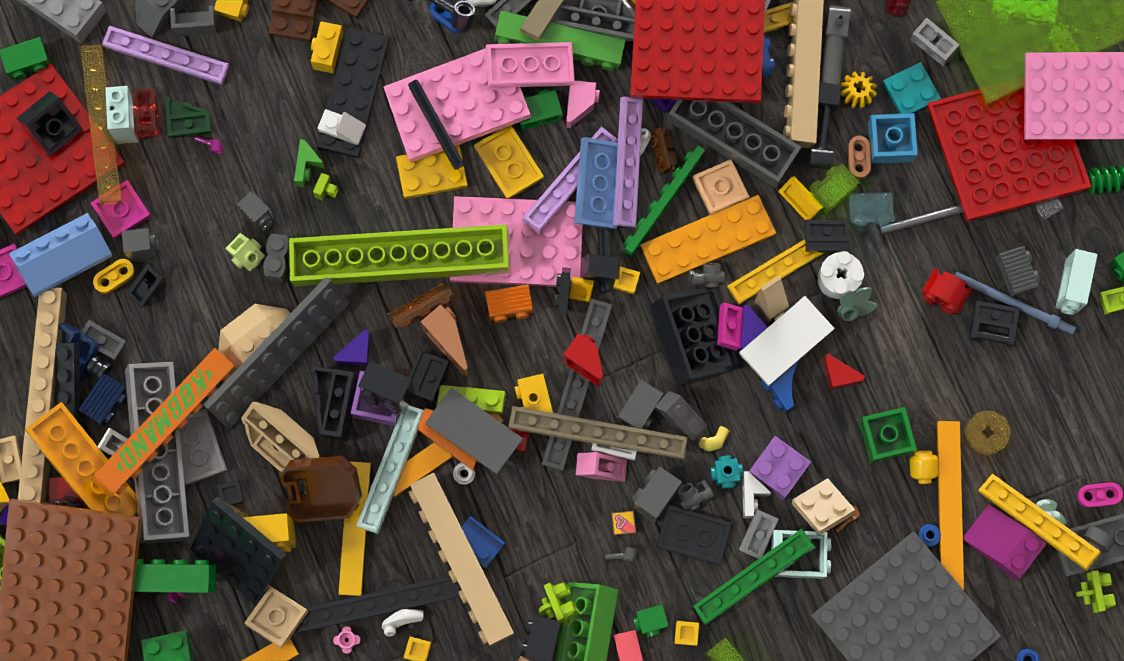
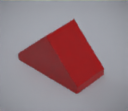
(839, 374)

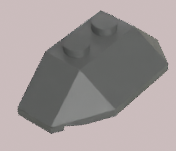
(155, 14)
(603, 17)

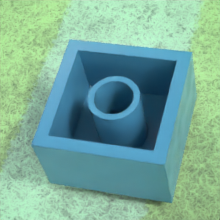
(892, 138)

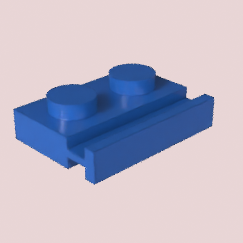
(482, 541)

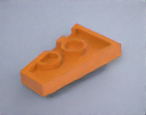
(445, 444)

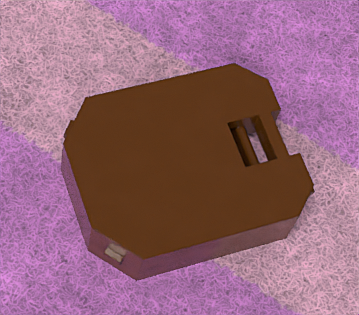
(329, 485)

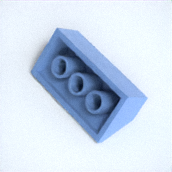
(60, 255)

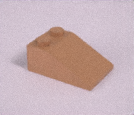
(443, 331)

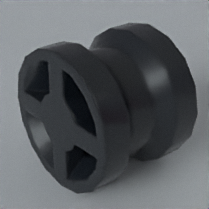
(97, 368)

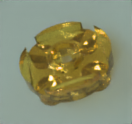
(978, 441)

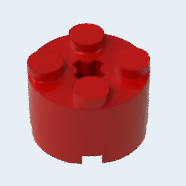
(946, 291)

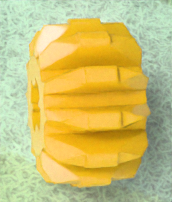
(866, 92)

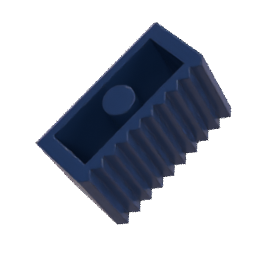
(104, 400)

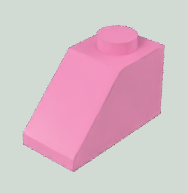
(581, 101)
(601, 466)

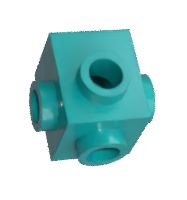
(723, 479)

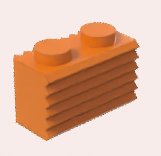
(509, 303)

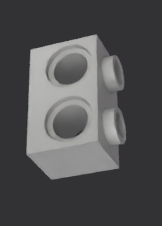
(935, 42)

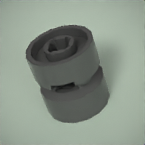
(1100, 540)

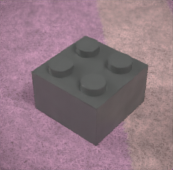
(656, 495)

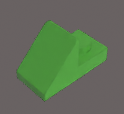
(305, 159)

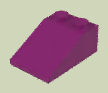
(1004, 542)

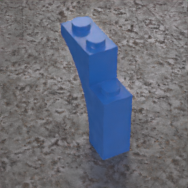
(782, 390)

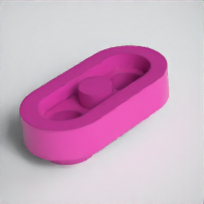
(1099, 496)

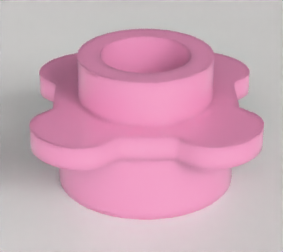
(340, 640)

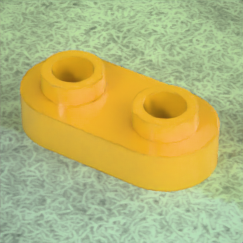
(114, 275)

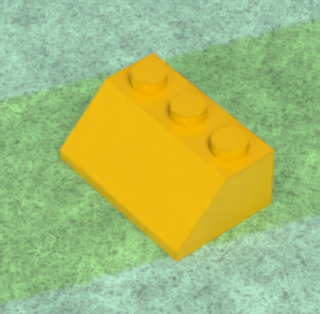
(277, 528)

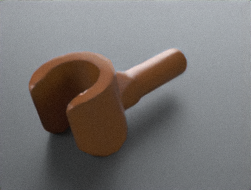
(848, 520)

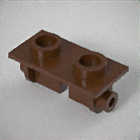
(662, 141)

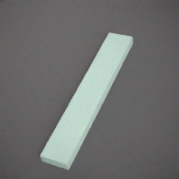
(390, 470)

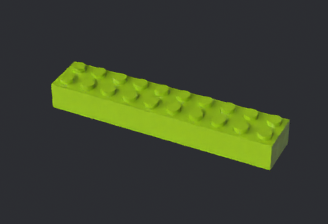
(400, 255)

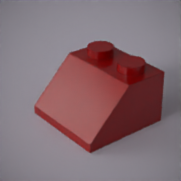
(584, 358)

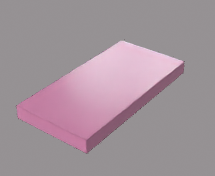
(530, 65)

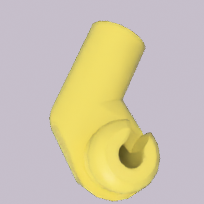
(715, 442)

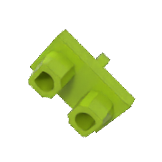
(1099, 601)
(562, 611)

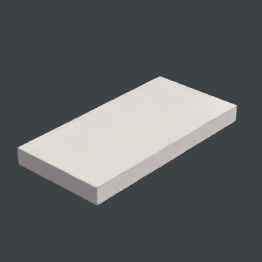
(786, 341)

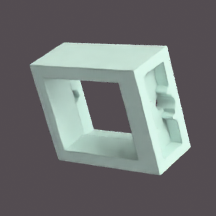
(120, 120)
(1076, 281)
(824, 546)

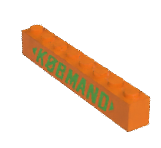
(162, 422)

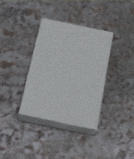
(200, 449)

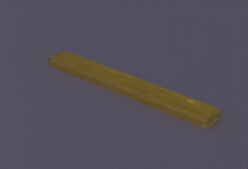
(102, 140)

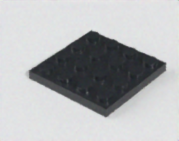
(237, 550)

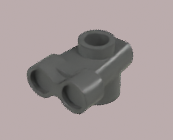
(710, 275)
(691, 496)

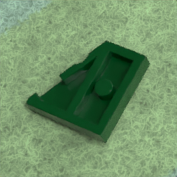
(185, 119)

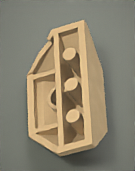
(249, 331)
(277, 435)

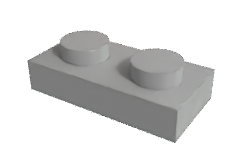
(758, 534)

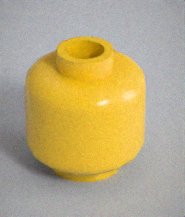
(924, 466)

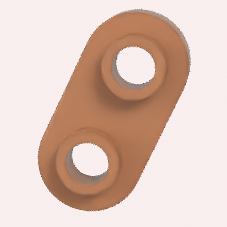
(859, 158)

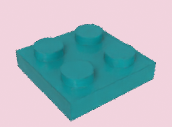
(911, 89)

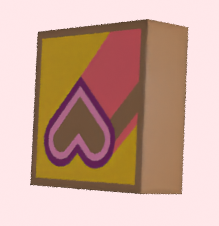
(623, 523)

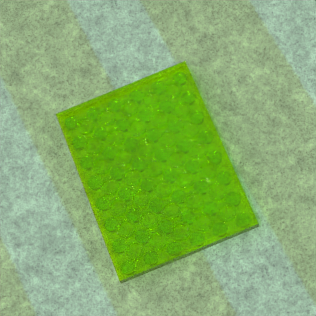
(1000, 32)

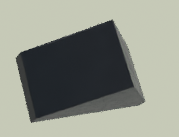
(600, 267)

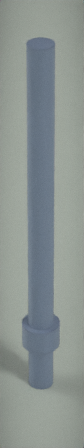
(1053, 321)

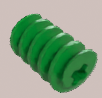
(1106, 178)

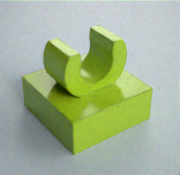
(324, 187)

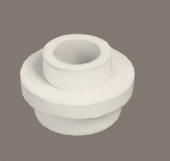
(464, 481)

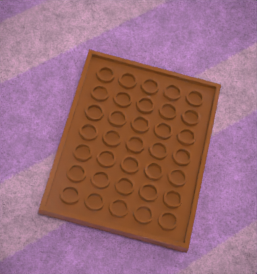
(67, 583)

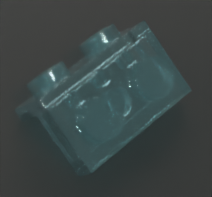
(871, 208)

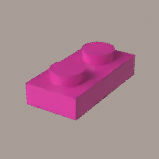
(730, 326)

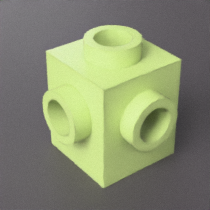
(245, 252)

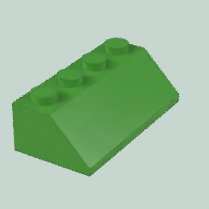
(591, 628)

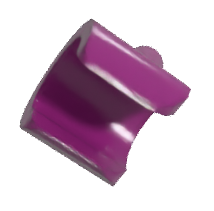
(216, 145)
(174, 595)

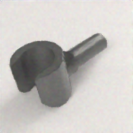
(629, 555)

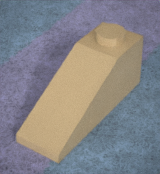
(772, 299)

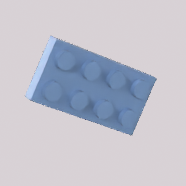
(596, 183)

